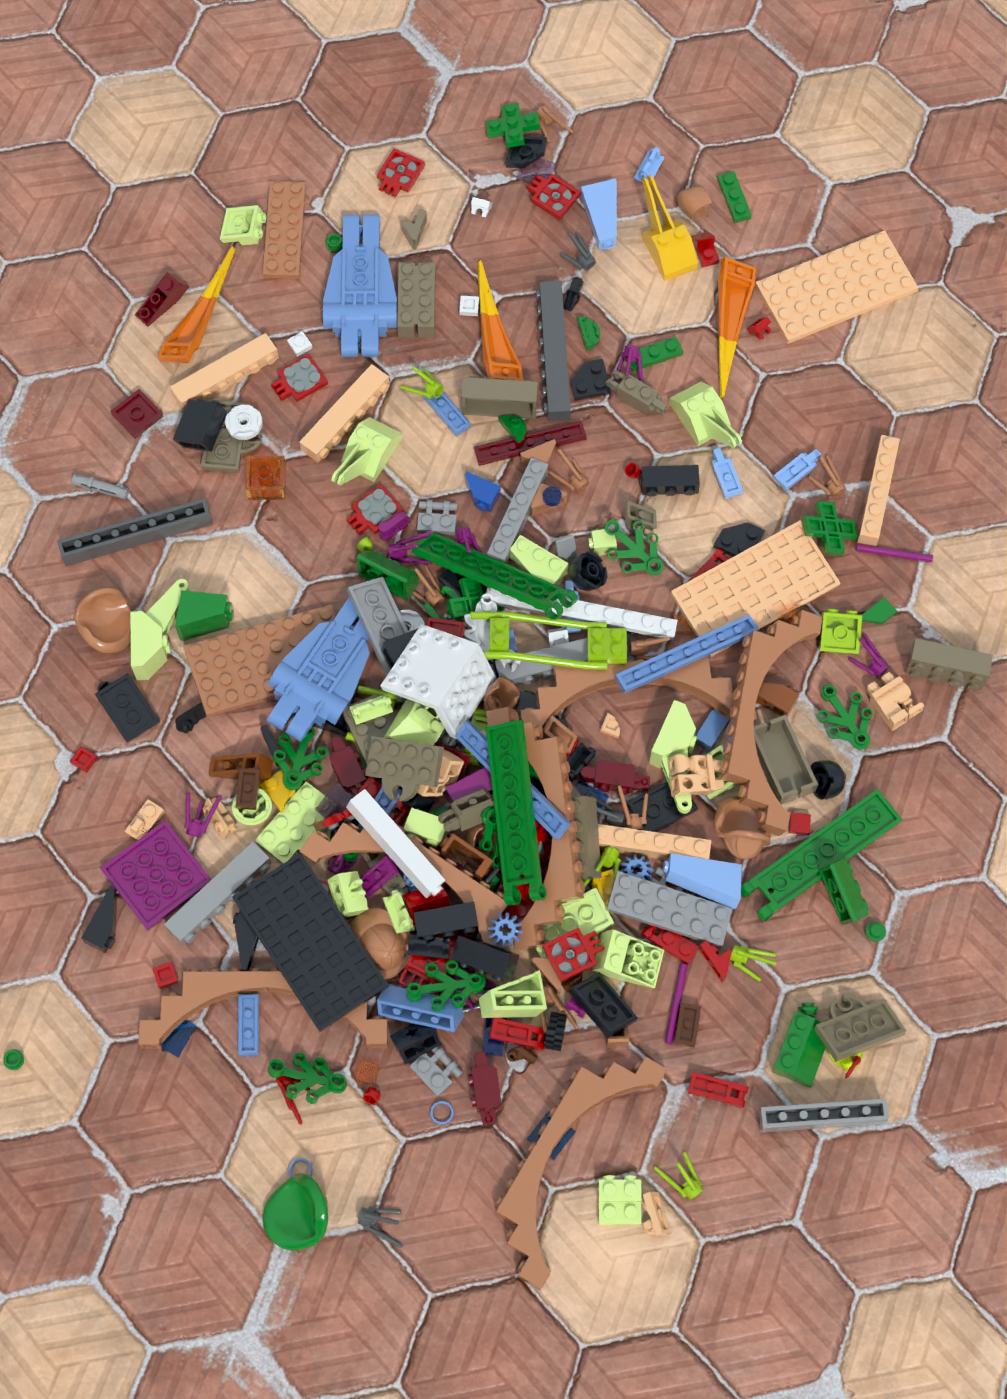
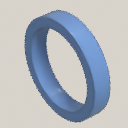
(431, 1112)
(299, 1159)

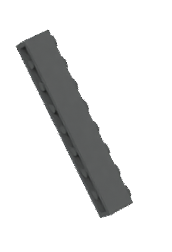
(554, 348)
(134, 532)

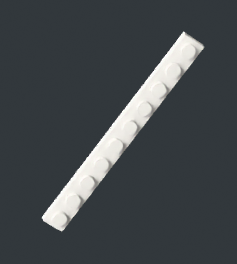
(591, 612)

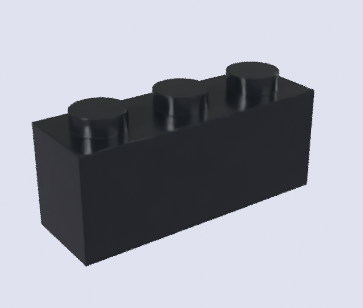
(670, 480)
(446, 921)
(485, 957)

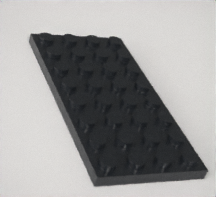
(310, 942)

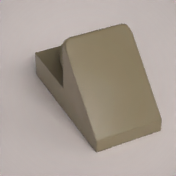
(414, 230)
(637, 512)

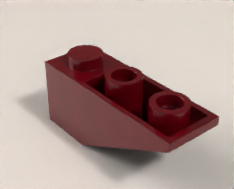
(162, 298)

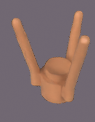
(547, 116)
(578, 480)
(835, 485)
(433, 595)
(639, 647)
(633, 820)
(551, 1000)

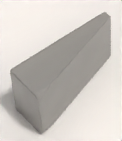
(566, 548)

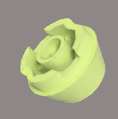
(257, 816)

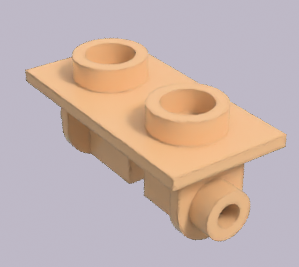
(221, 824)

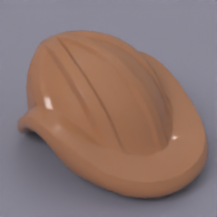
(104, 620)
(739, 830)

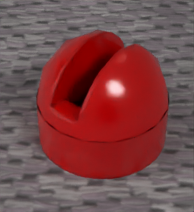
(633, 470)
(371, 1096)

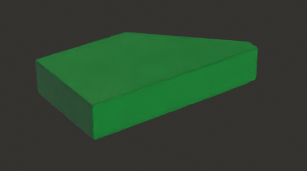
(879, 612)

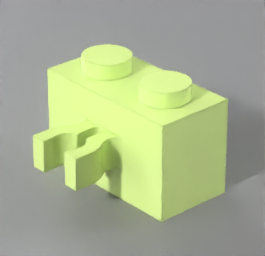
(425, 827)
(348, 893)

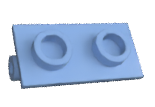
(649, 164)

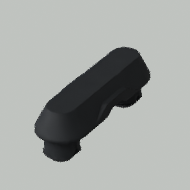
(187, 720)

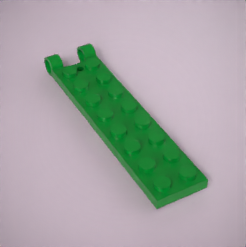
(495, 574)
(514, 811)
(837, 840)

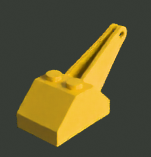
(667, 243)

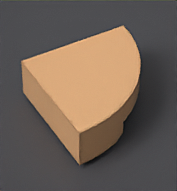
(610, 726)

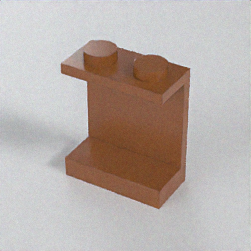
(484, 861)

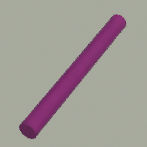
(894, 553)
(676, 1004)

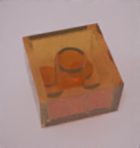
(265, 477)

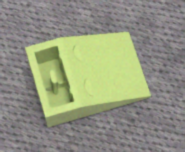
(628, 959)

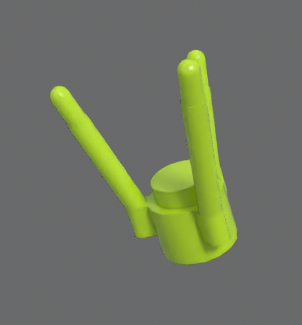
(432, 386)
(608, 859)
(741, 955)
(691, 1187)

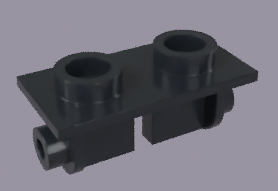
(579, 759)
(434, 948)

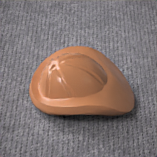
(381, 942)

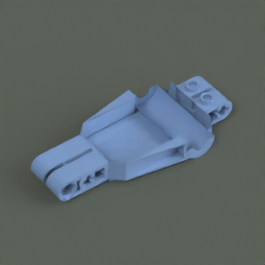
(360, 289)
(320, 674)

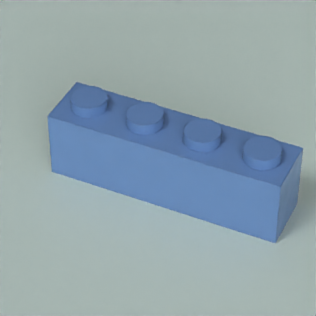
(395, 1005)

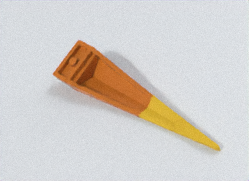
(734, 293)
(189, 333)
(498, 352)

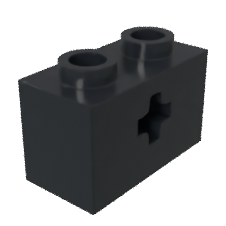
(414, 1041)

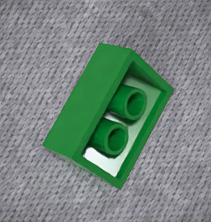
(399, 579)
(844, 891)
(800, 1051)

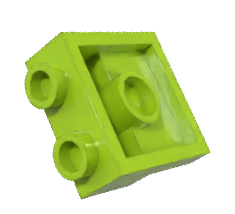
(840, 631)

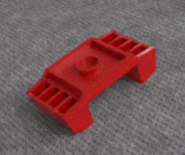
(415, 967)

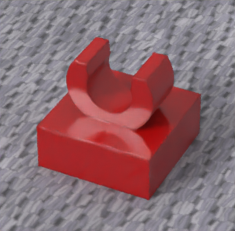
(760, 325)

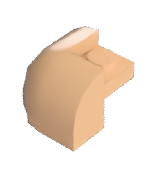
(449, 772)

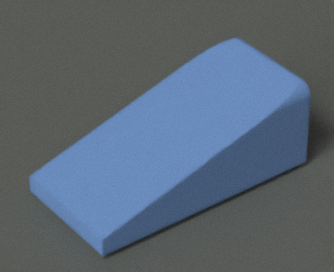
(711, 730)

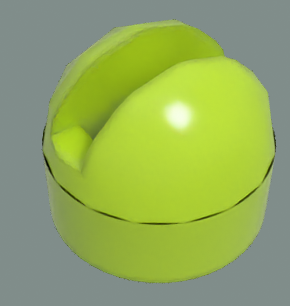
(365, 545)

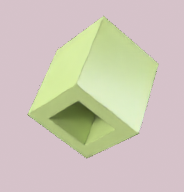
(602, 542)

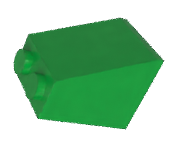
(202, 614)

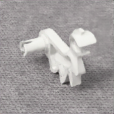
(480, 628)

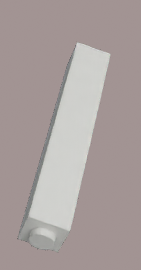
(396, 844)

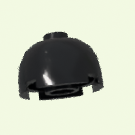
(587, 572)
(829, 777)

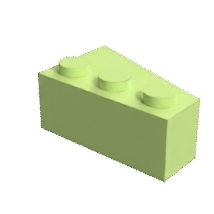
(538, 561)
(515, 999)

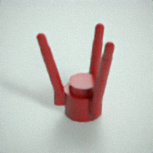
(283, 1082)

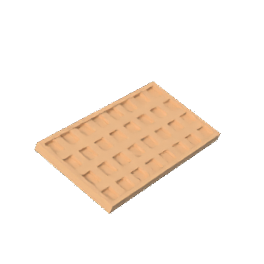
(836, 287)
(757, 582)

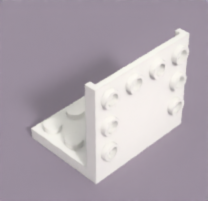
(441, 674)

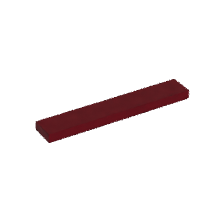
(510, 448)

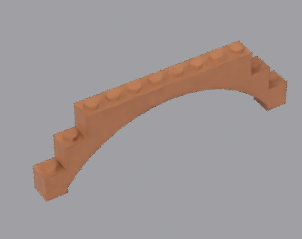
(575, 683)
(741, 758)
(351, 841)
(564, 870)
(207, 988)
(582, 1096)

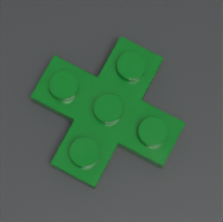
(512, 125)
(829, 528)
(472, 594)

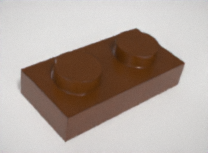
(248, 789)
(687, 1025)

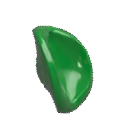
(296, 1213)

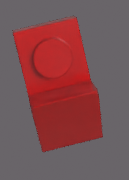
(705, 249)
(718, 964)

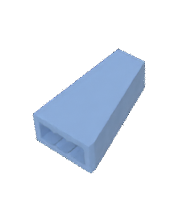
(601, 210)
(706, 877)

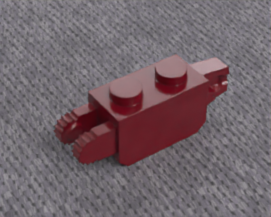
(346, 766)
(610, 775)
(486, 1089)

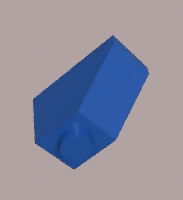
(482, 492)

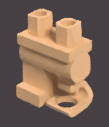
(889, 696)
(701, 777)

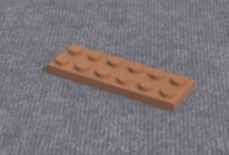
(284, 230)

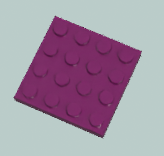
(156, 875)

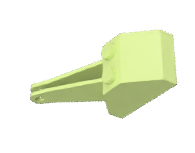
(704, 415)
(367, 451)
(150, 632)
(416, 724)
(675, 738)

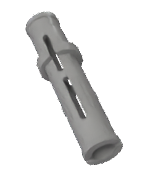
(92, 484)

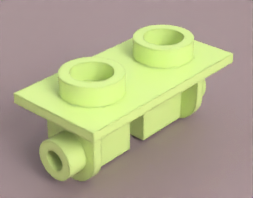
(371, 709)
(398, 912)

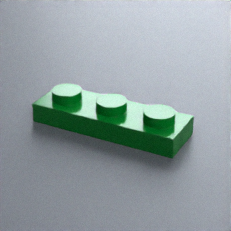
(734, 197)
(658, 353)

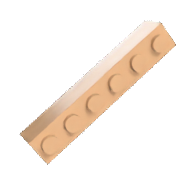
(225, 371)
(345, 413)
(878, 491)
(650, 843)

